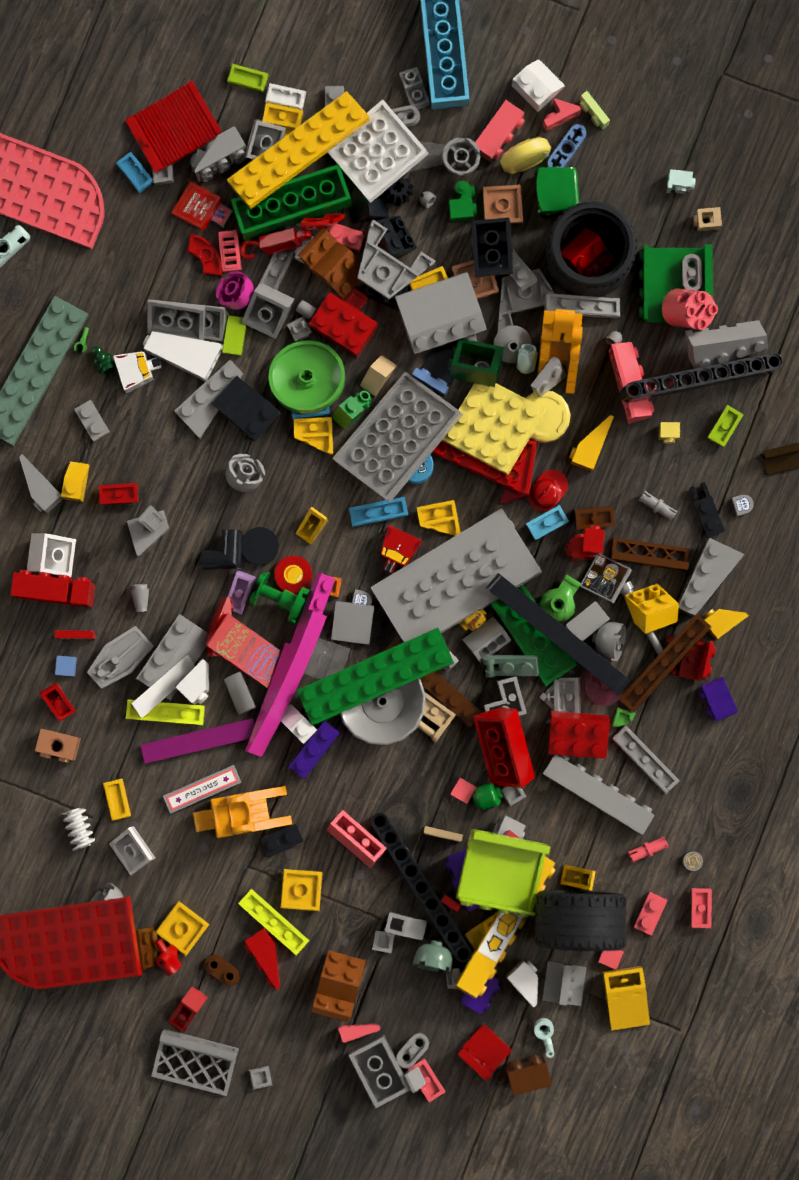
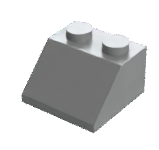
(267, 310)

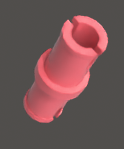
(648, 849)

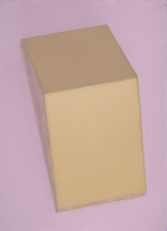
(377, 375)

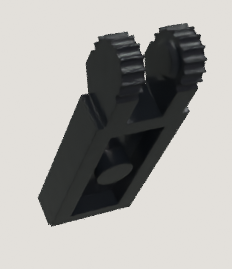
(707, 512)

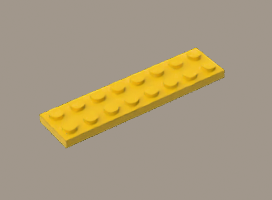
(298, 150)

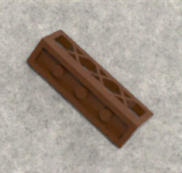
(647, 560)

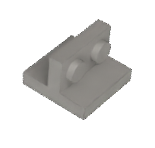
(564, 983)

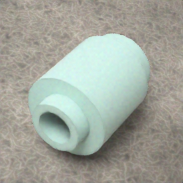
(526, 358)

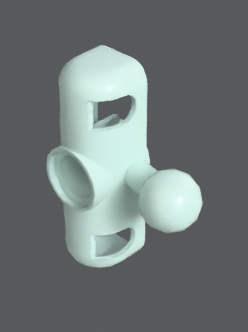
(11, 239)

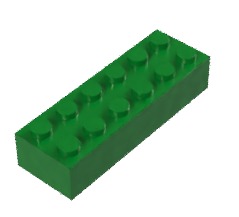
(295, 200)

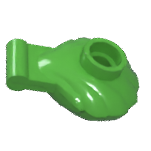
(563, 596)

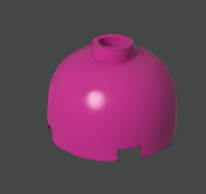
(235, 291)

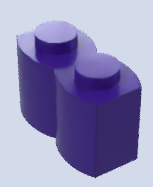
(718, 699)

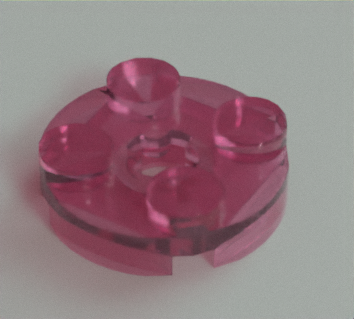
(599, 696)

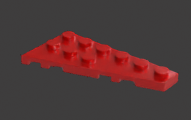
(519, 477)

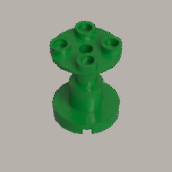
(286, 600)

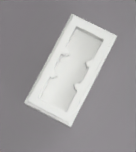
(285, 96)

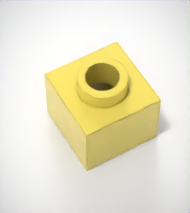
(669, 432)

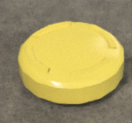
(525, 155)
(555, 419)

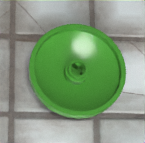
(306, 376)

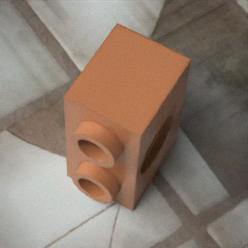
(69, 745)

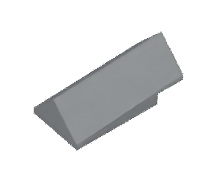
(187, 320)

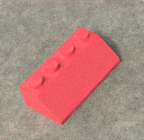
(626, 370)

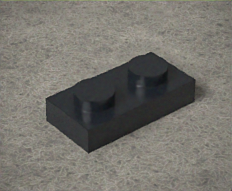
(282, 840)

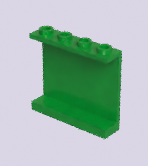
(663, 273)

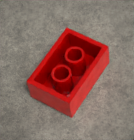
(343, 325)
(578, 734)

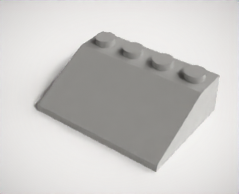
(440, 313)

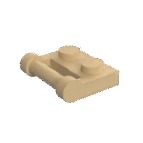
(437, 714)

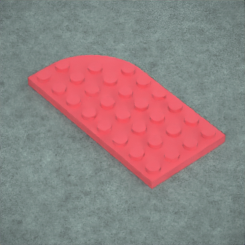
(49, 192)

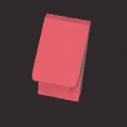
(565, 112)

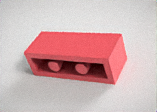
(500, 131)
(356, 839)

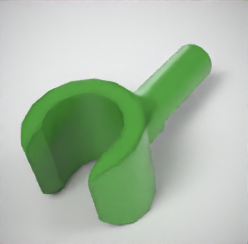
(82, 340)

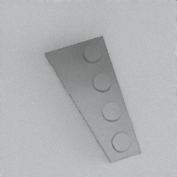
(198, 408)

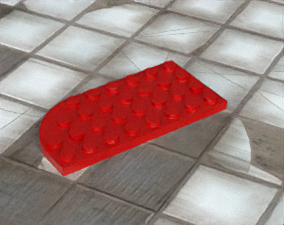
(70, 944)

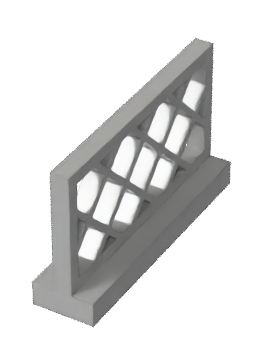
(200, 1046)

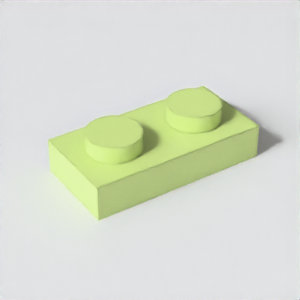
(598, 116)

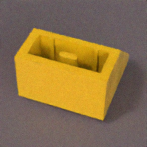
(652, 608)

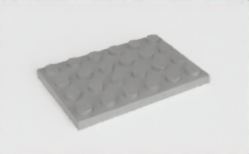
(397, 437)

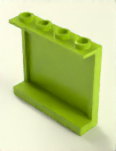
(501, 873)

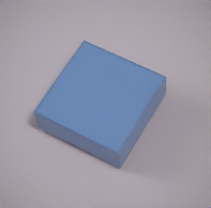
(65, 666)

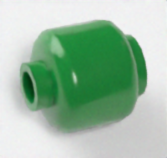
(487, 796)

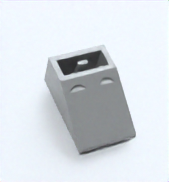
(225, 151)

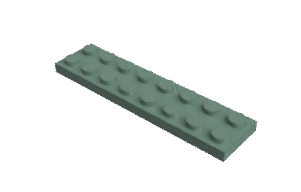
(37, 366)

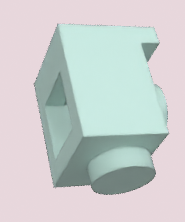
(680, 181)

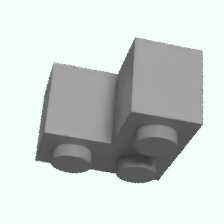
(510, 696)

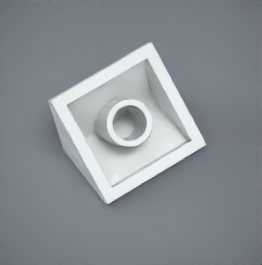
(132, 850)

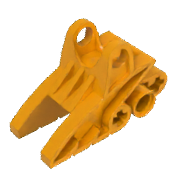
(561, 339)
(240, 813)

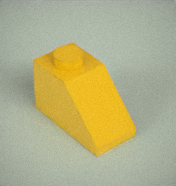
(75, 481)
(723, 621)

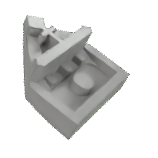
(564, 695)

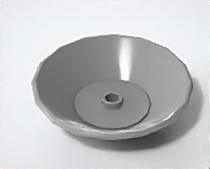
(388, 722)

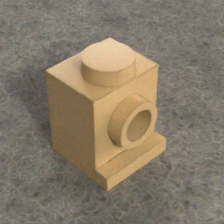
(712, 215)

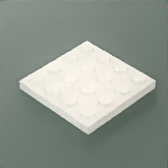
(378, 152)

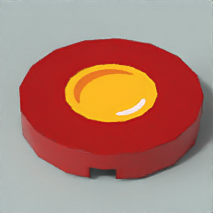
(293, 574)

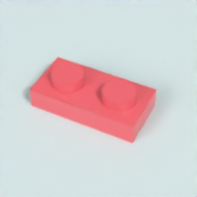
(347, 236)
(701, 907)
(650, 913)
(433, 1087)

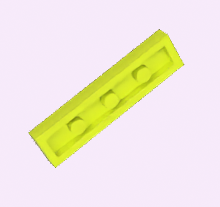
(169, 713)
(273, 922)

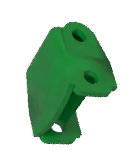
(556, 190)

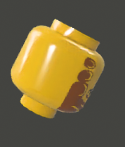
(474, 621)

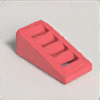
(224, 235)
(352, 1032)

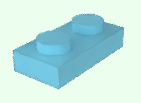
(547, 522)

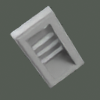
(151, 519)

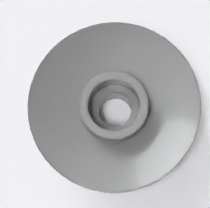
(510, 335)

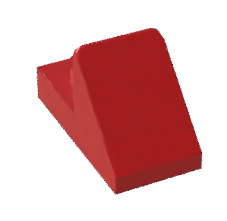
(57, 701)

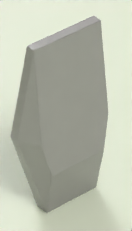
(120, 657)

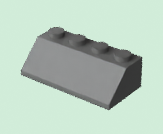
(181, 640)

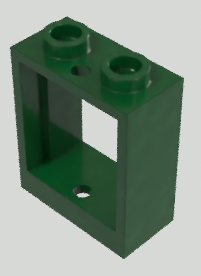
(473, 373)

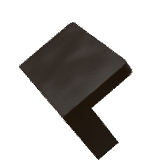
(781, 458)

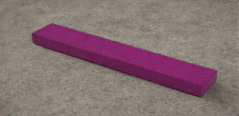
(197, 741)

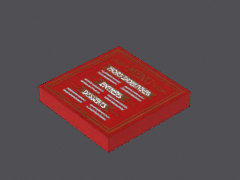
(196, 206)

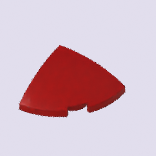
(319, 223)

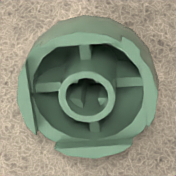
(433, 957)

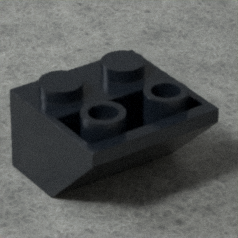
(397, 238)

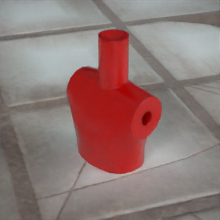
(168, 958)

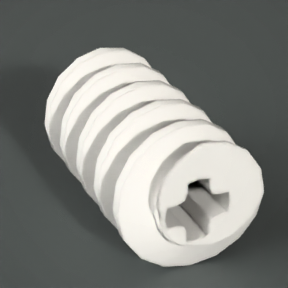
(78, 828)

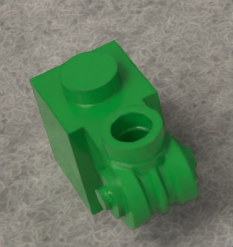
(462, 209)
(351, 409)

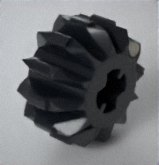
(406, 191)

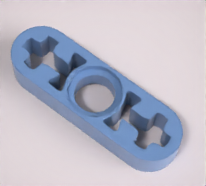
(554, 157)

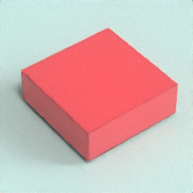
(463, 790)
(611, 958)

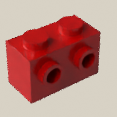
(574, 549)

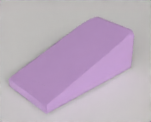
(240, 590)

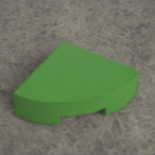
(622, 717)

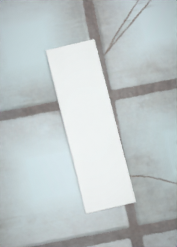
(163, 686)

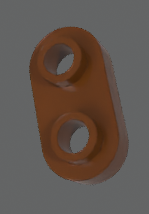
(221, 971)

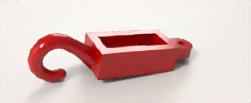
(276, 242)

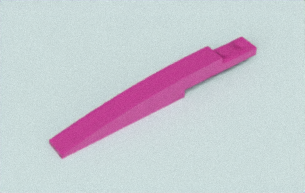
(291, 665)

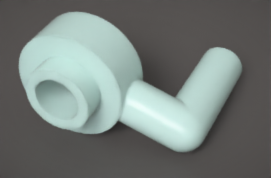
(545, 1034)

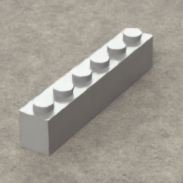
(598, 794)

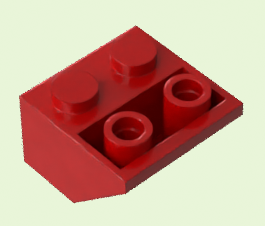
(587, 254)

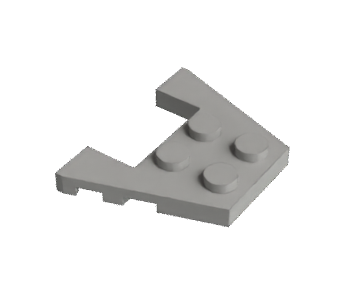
(384, 271)
(516, 301)

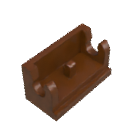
(598, 516)

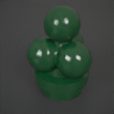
(103, 362)

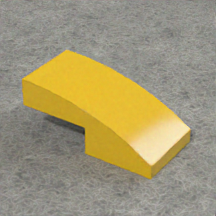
(476, 934)

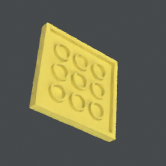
(494, 426)

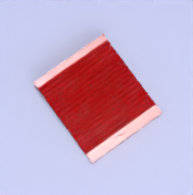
(174, 126)

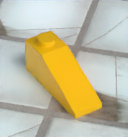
(589, 448)

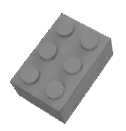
(379, 1071)

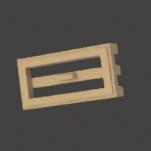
(443, 834)

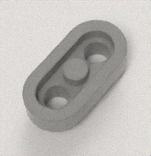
(405, 112)
(691, 274)
(412, 1050)

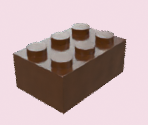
(528, 1074)

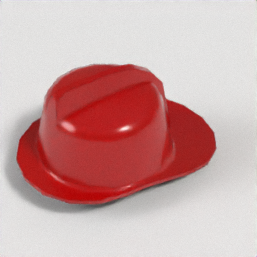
(548, 490)

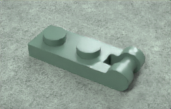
(511, 665)

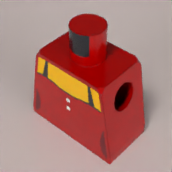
(398, 548)

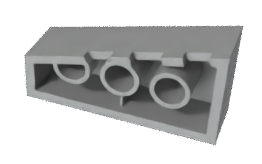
(725, 343)
(709, 572)

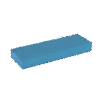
(378, 512)

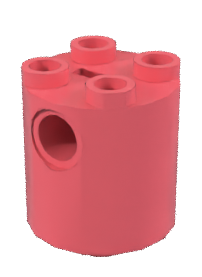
(689, 308)

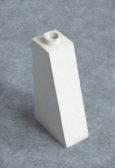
(185, 353)

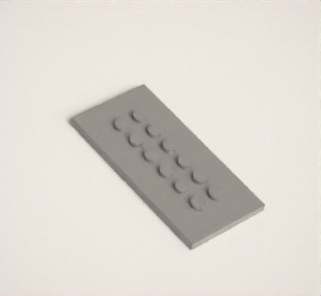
(453, 578)

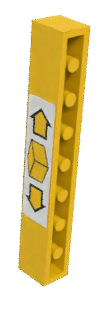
(494, 942)

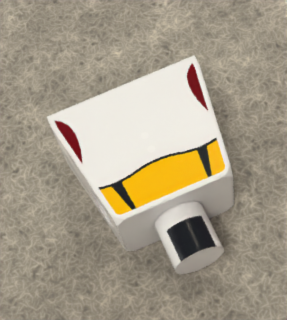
(135, 369)

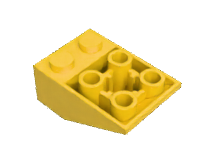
(626, 997)

